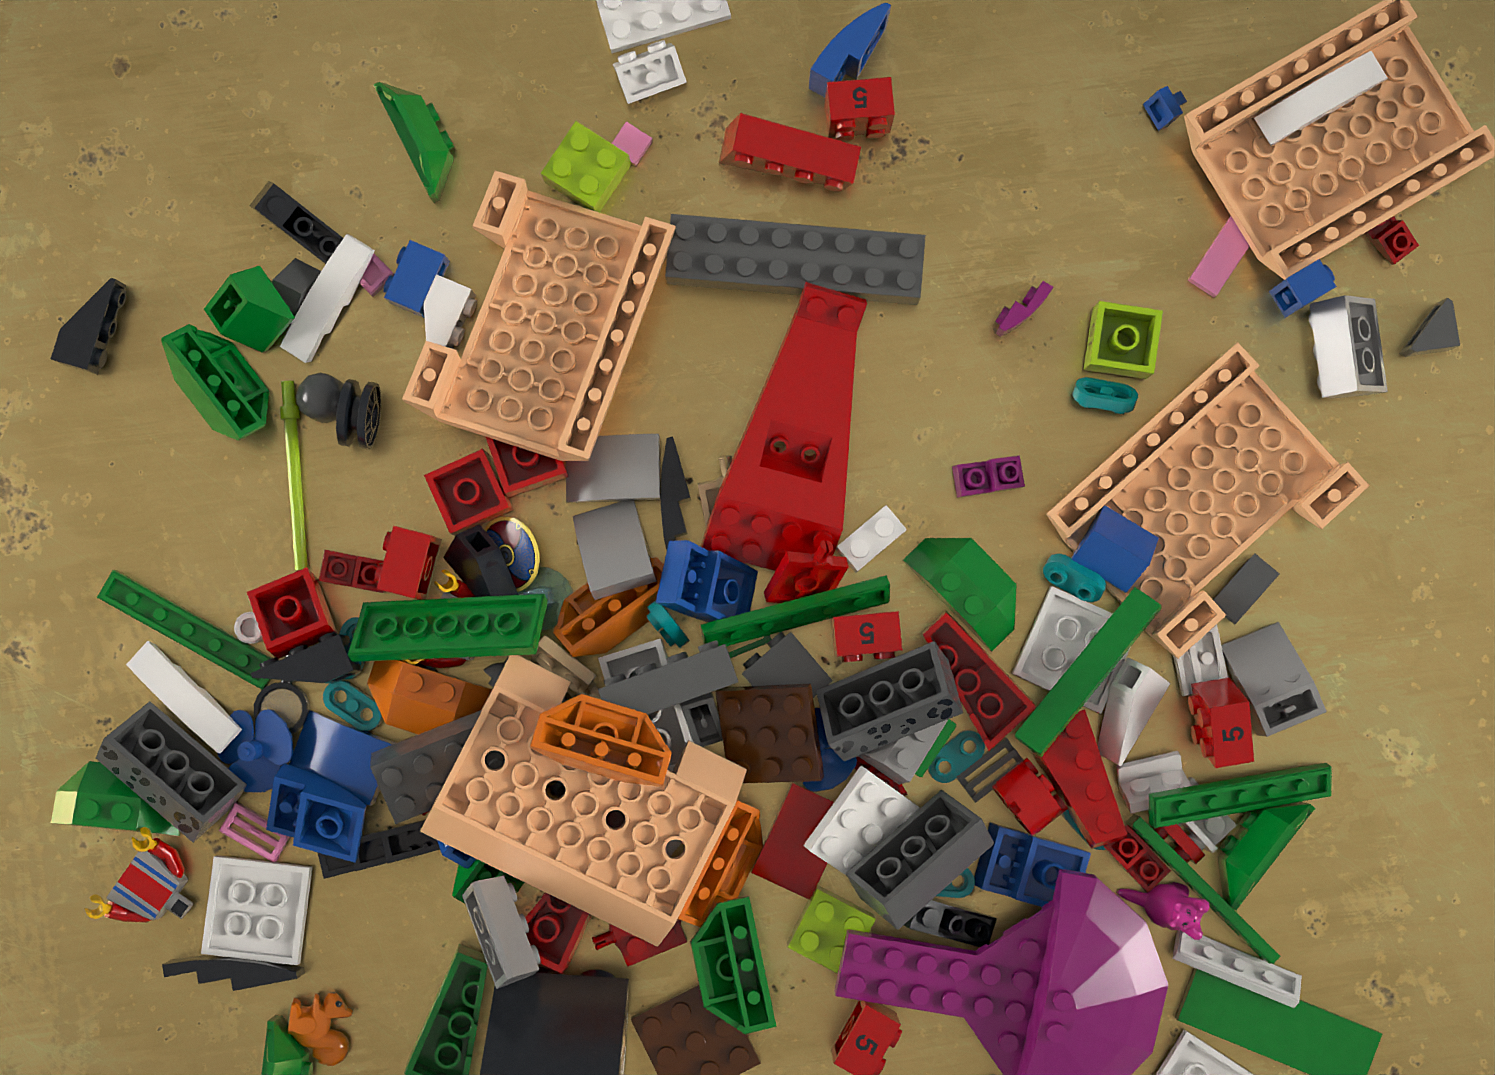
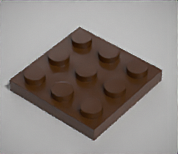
(771, 732)
(692, 1040)

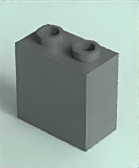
(785, 664)

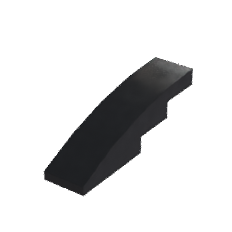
(673, 492)
(382, 848)
(243, 972)

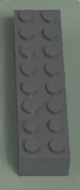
(786, 256)

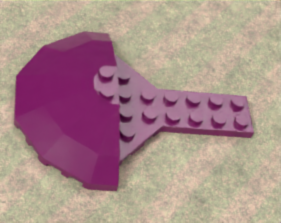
(1049, 997)

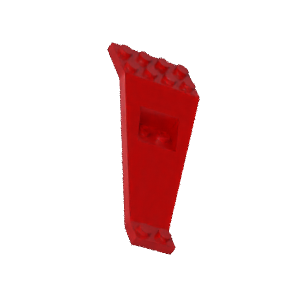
(780, 495)

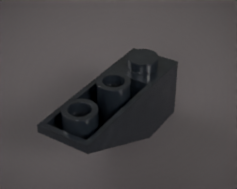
(296, 221)
(86, 334)
(480, 563)
(320, 663)
(953, 923)

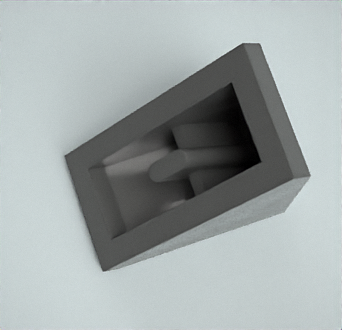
(294, 283)
(1436, 332)
(703, 719)

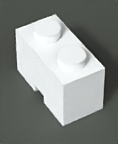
(871, 538)

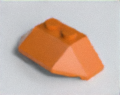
(599, 625)
(421, 697)
(603, 740)
(726, 865)

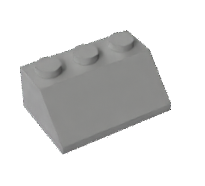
(1347, 347)
(904, 756)
(501, 930)

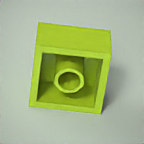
(586, 168)
(1123, 340)
(824, 926)

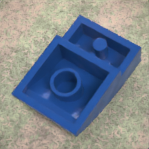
(849, 49)
(705, 583)
(339, 754)
(316, 813)
(1025, 865)

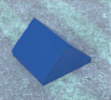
(1116, 549)

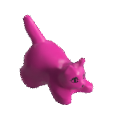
(1171, 907)

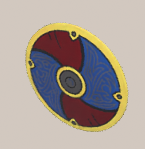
(517, 548)

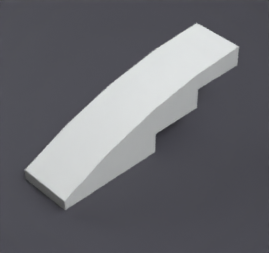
(1321, 98)
(327, 297)
(184, 697)

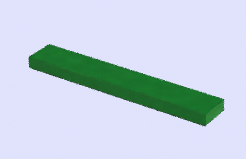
(798, 612)
(183, 627)
(1087, 671)
(1240, 795)
(1203, 889)

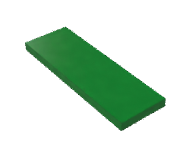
(449, 628)
(1297, 1036)

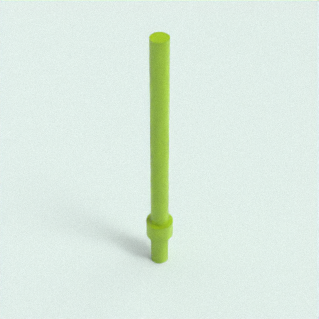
(290, 413)

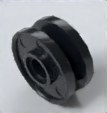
(358, 414)

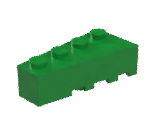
(452, 1022)

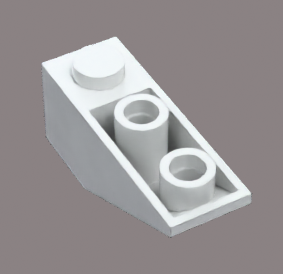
(446, 311)
(1128, 708)

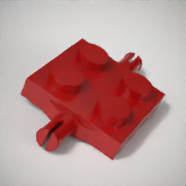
(805, 574)
(636, 949)

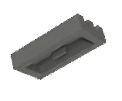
(1012, 753)

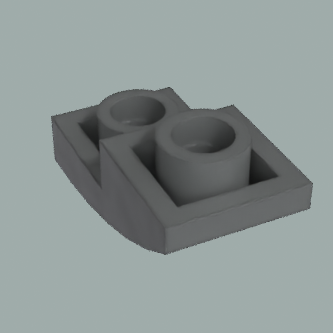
(1245, 588)

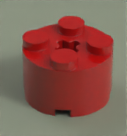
(1029, 797)

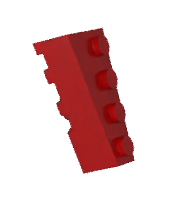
(789, 153)
(982, 685)
(1082, 782)
(556, 931)

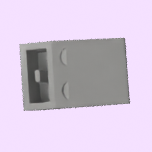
(1272, 680)

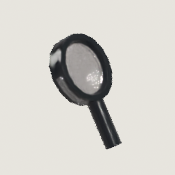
(287, 701)

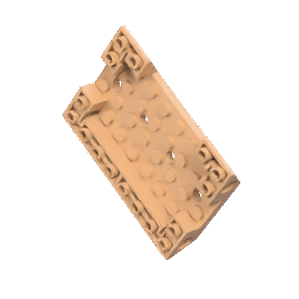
(565, 841)

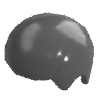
(319, 397)

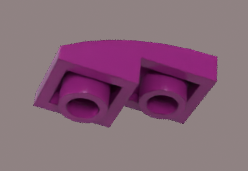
(1017, 314)
(988, 476)

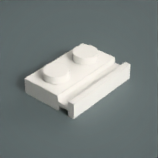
(1201, 662)

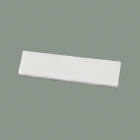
(1238, 968)

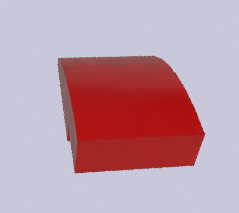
(783, 856)

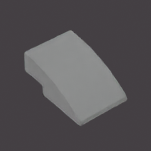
(617, 470)
(613, 549)

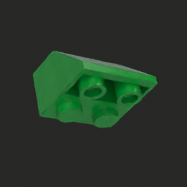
(249, 309)

